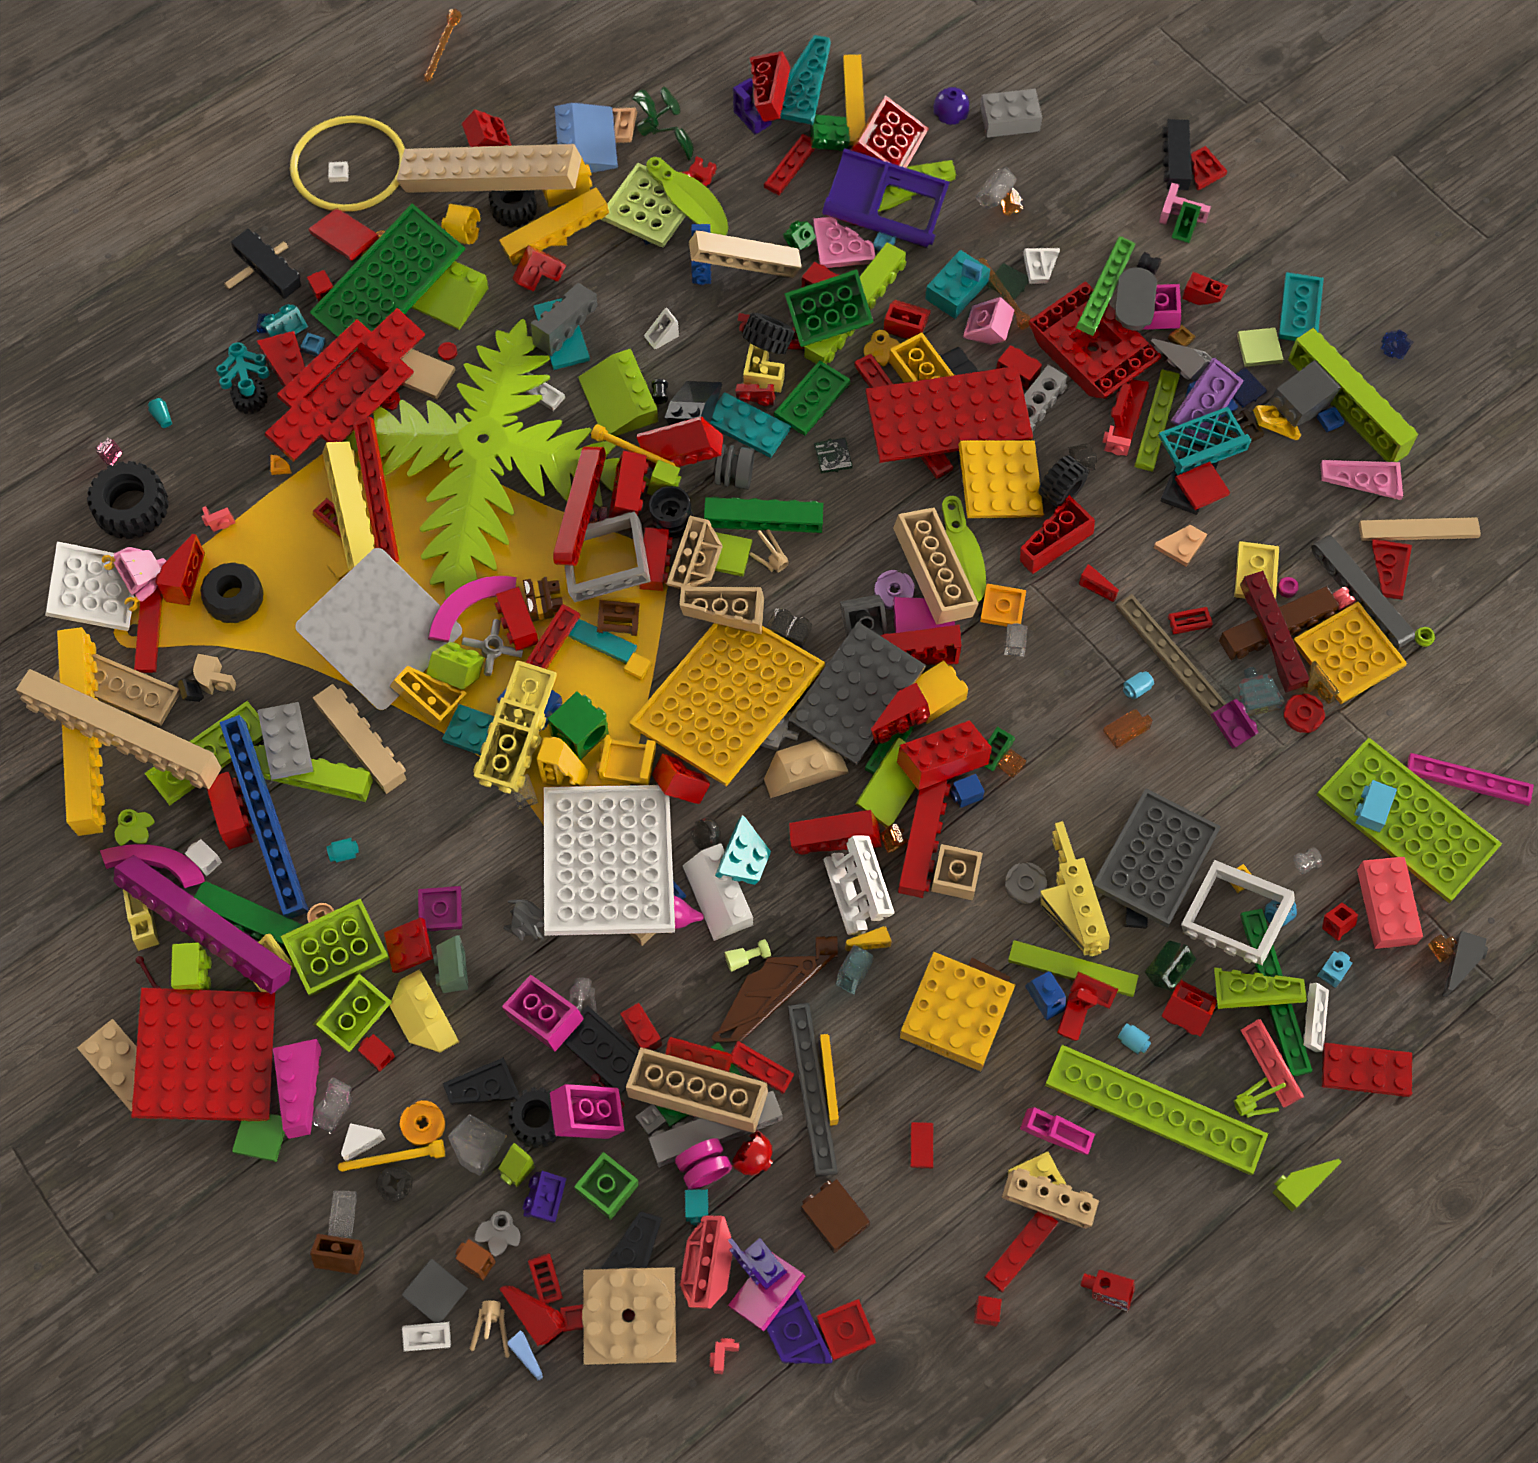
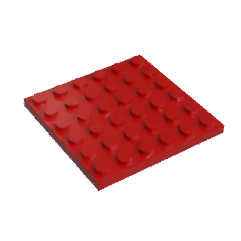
(204, 1055)

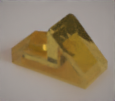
(1321, 682)

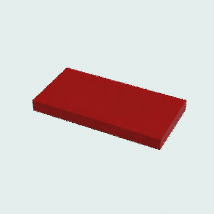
(344, 234)

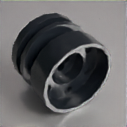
(670, 510)

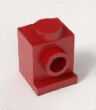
(1339, 921)

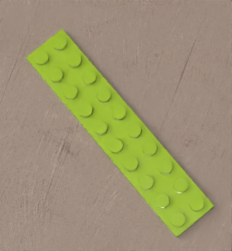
(1157, 1110)

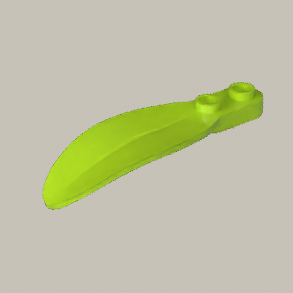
(689, 196)
(965, 546)

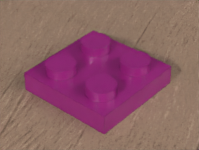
(441, 908)

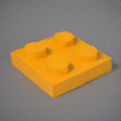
(1002, 605)

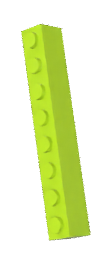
(874, 283)

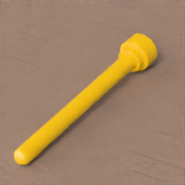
(600, 433)
(434, 1149)

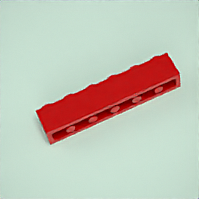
(922, 839)

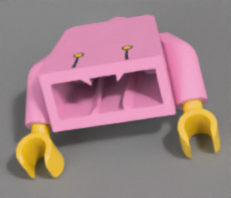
(137, 570)

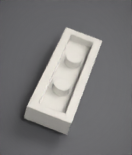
(1316, 1017)

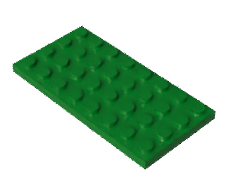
(390, 273)

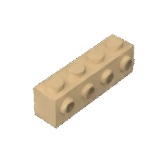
(1050, 1198)

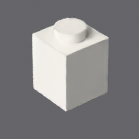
(203, 857)

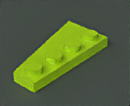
(1247, 990)

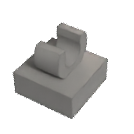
(651, 1119)

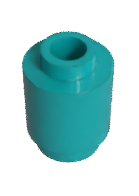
(342, 850)

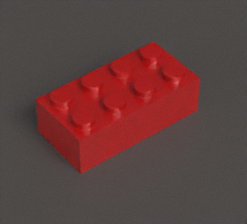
(944, 754)

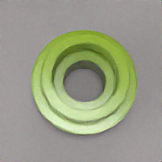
(1428, 633)

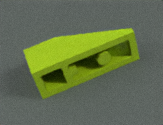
(1302, 1183)

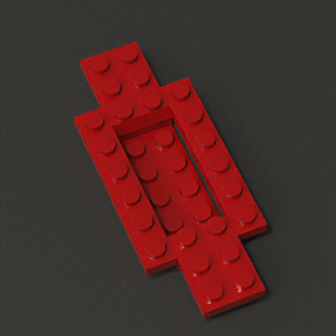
(351, 390)

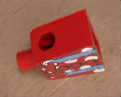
(1119, 1291)

